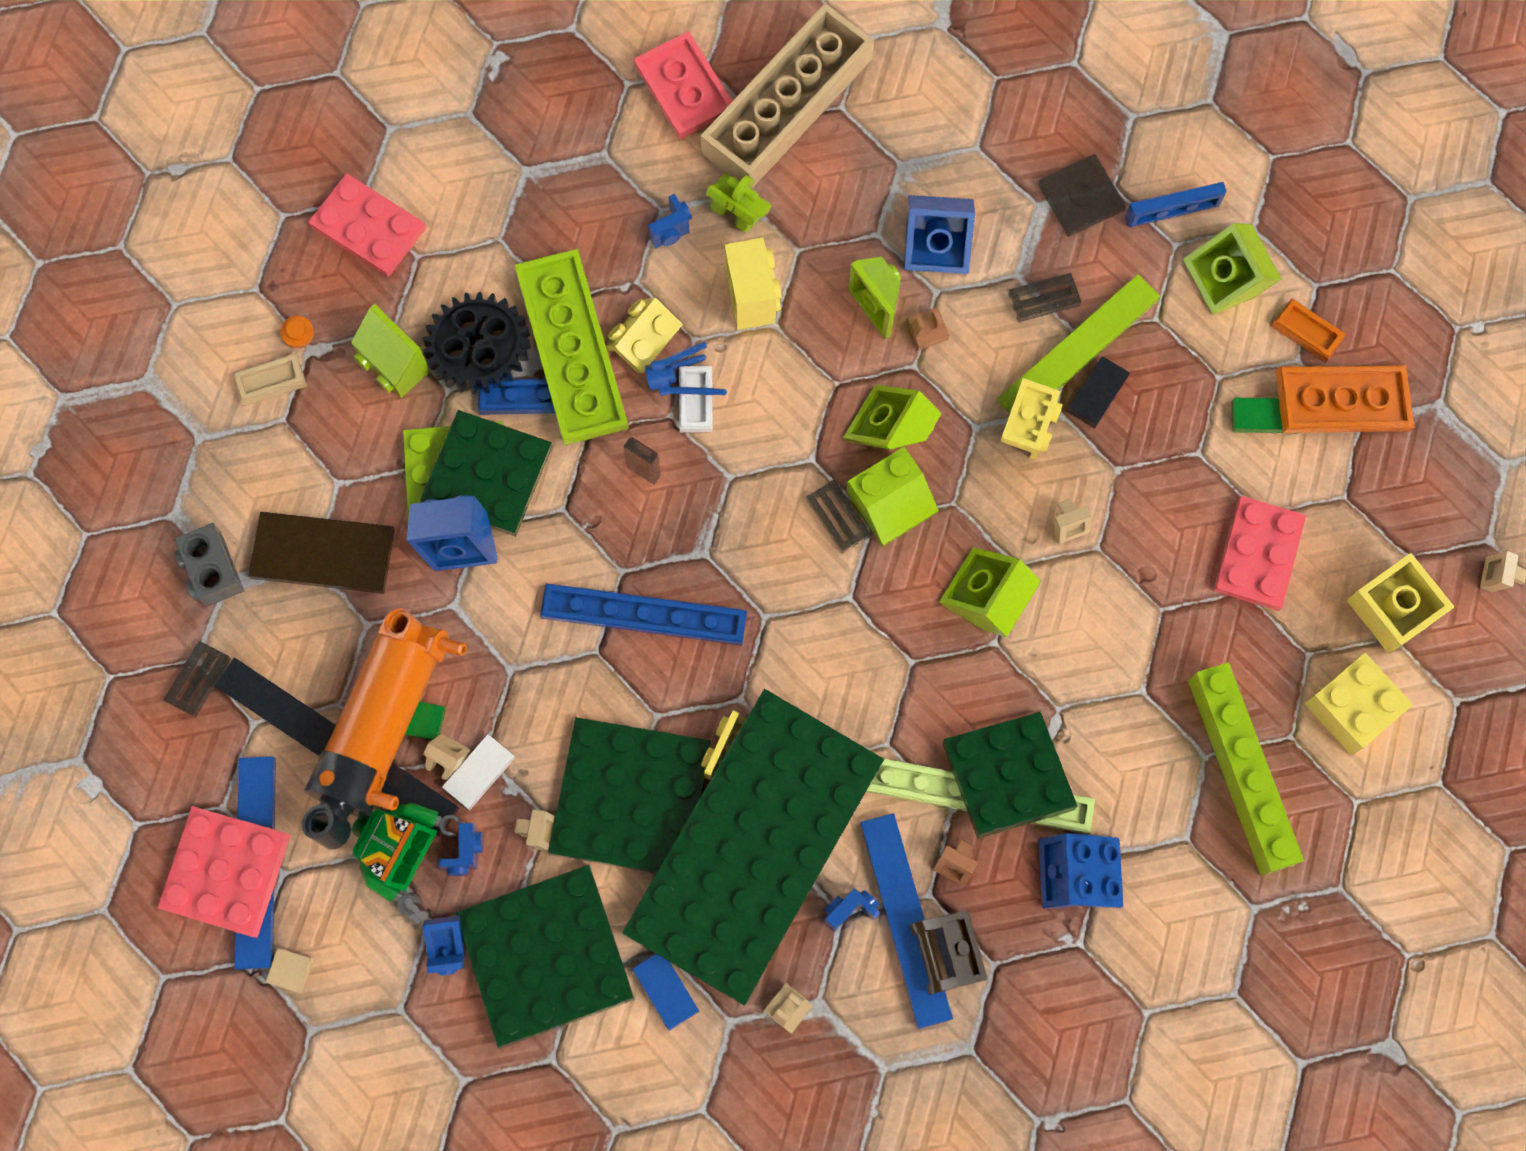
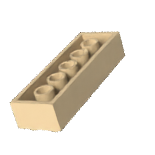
(787, 96)

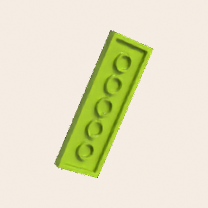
(571, 347)

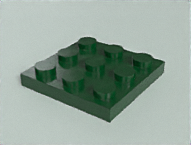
(491, 464)
(1009, 775)

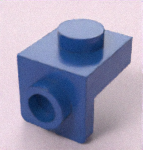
(671, 228)
(470, 845)
(841, 909)
(444, 945)

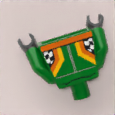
(393, 846)

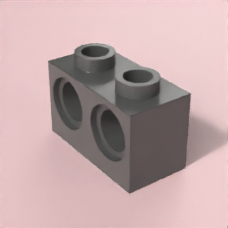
(214, 562)

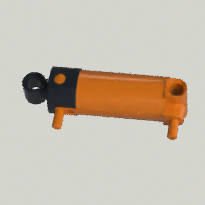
(373, 726)

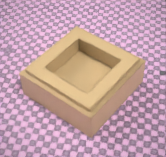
(289, 970)

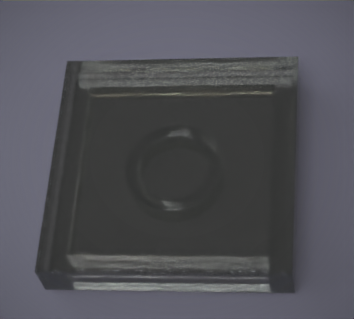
(1081, 195)

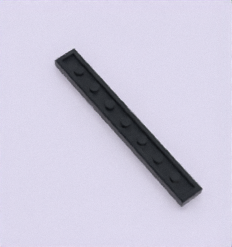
(315, 731)

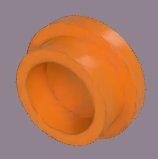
(297, 332)

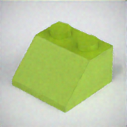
(1232, 267)
(388, 353)
(892, 496)
(991, 591)

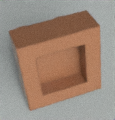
(927, 328)
(956, 863)

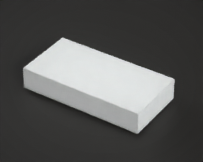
(695, 410)
(478, 772)

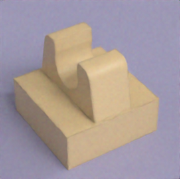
(1071, 522)
(1501, 572)
(446, 753)
(537, 830)
(788, 1008)

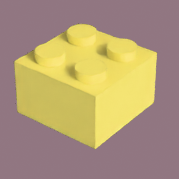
(752, 283)
(1400, 603)
(1358, 704)

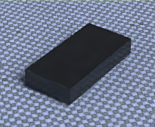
(1098, 392)

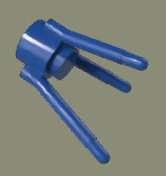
(662, 373)

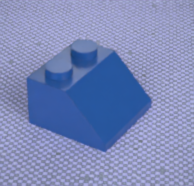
(939, 234)
(451, 533)

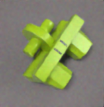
(739, 198)

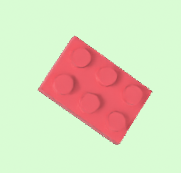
(683, 84)
(367, 225)
(1260, 553)

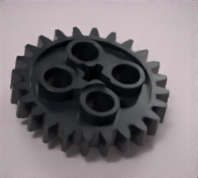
(449, 336)

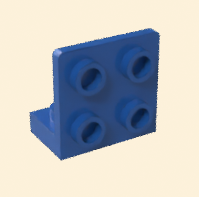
(1080, 871)

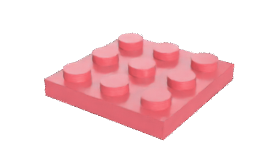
(224, 871)

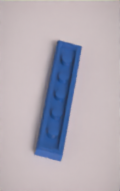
(643, 614)
(257, 806)
(901, 910)

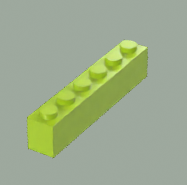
(1245, 769)

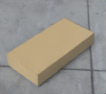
(269, 379)

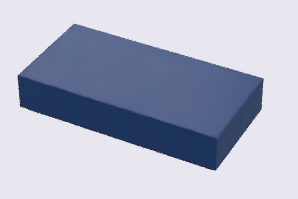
(665, 991)

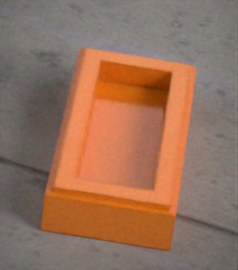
(1308, 330)

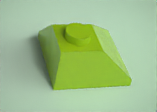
(876, 290)
(893, 418)

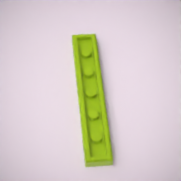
(1088, 339)

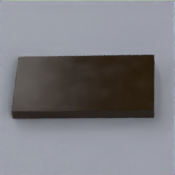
(322, 552)

